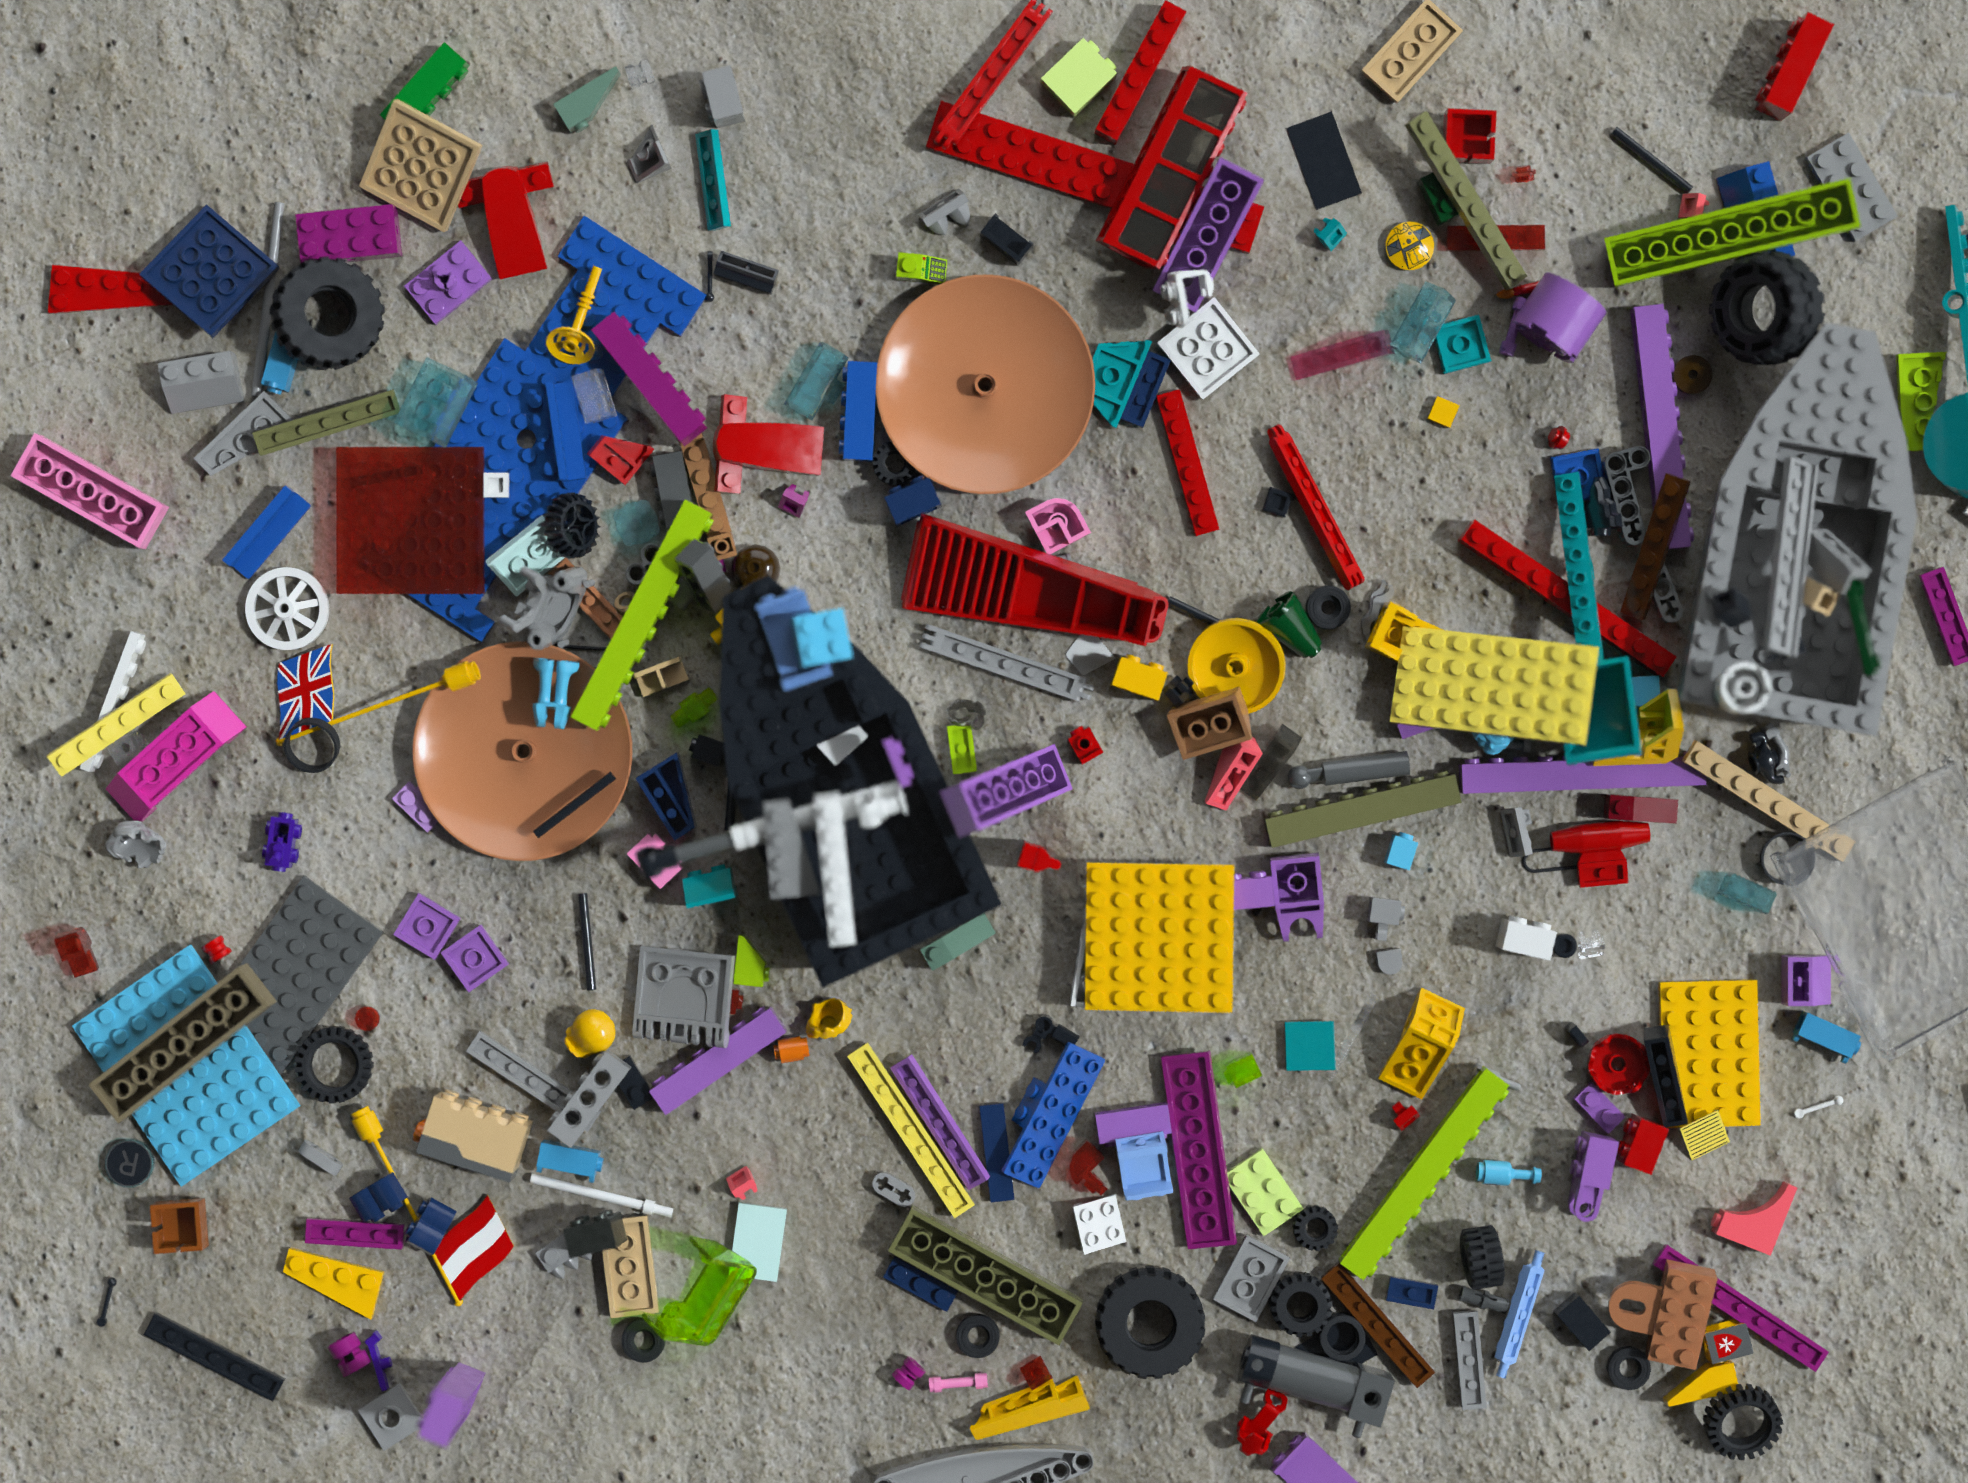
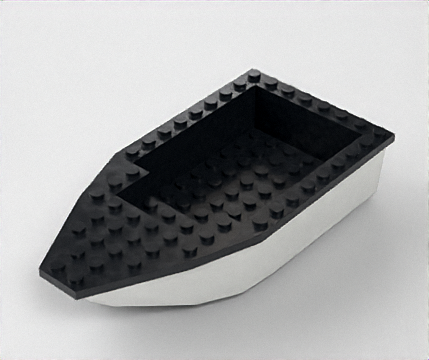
(906, 873)

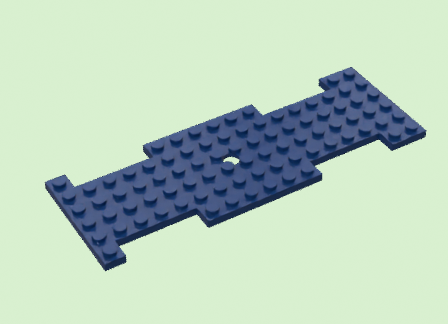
(515, 399)

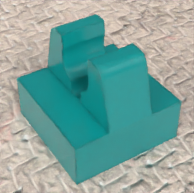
(1331, 234)

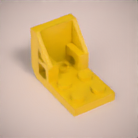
(1387, 631)
(1659, 732)
(1424, 1044)

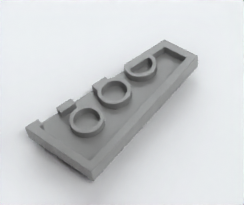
(237, 438)
(787, 857)

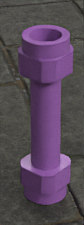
(1508, 346)

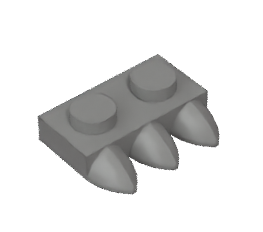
(555, 1254)

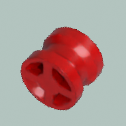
(216, 949)

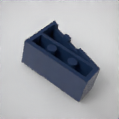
(669, 795)

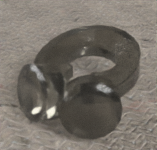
(975, 721)

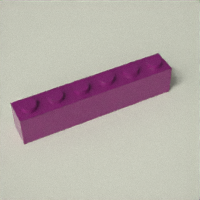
(649, 378)

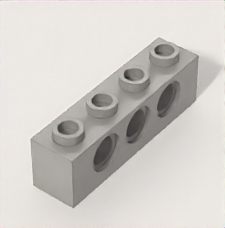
(616, 1071)

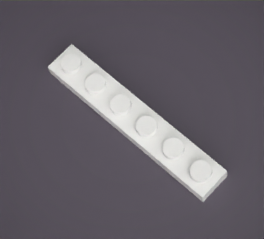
(118, 688)

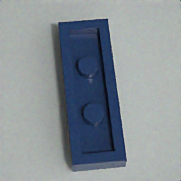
(1145, 389)
(920, 1283)

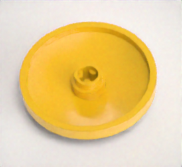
(1237, 655)

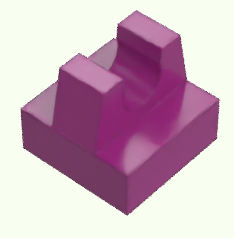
(793, 502)

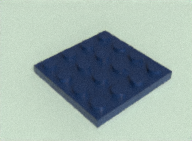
(209, 271)

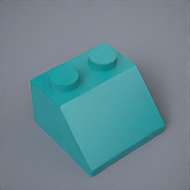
(709, 887)

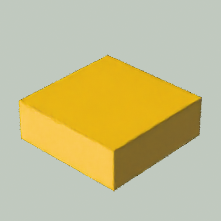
(1443, 412)

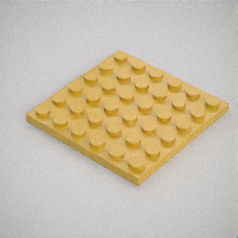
(1159, 937)

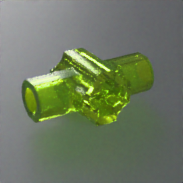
(694, 707)

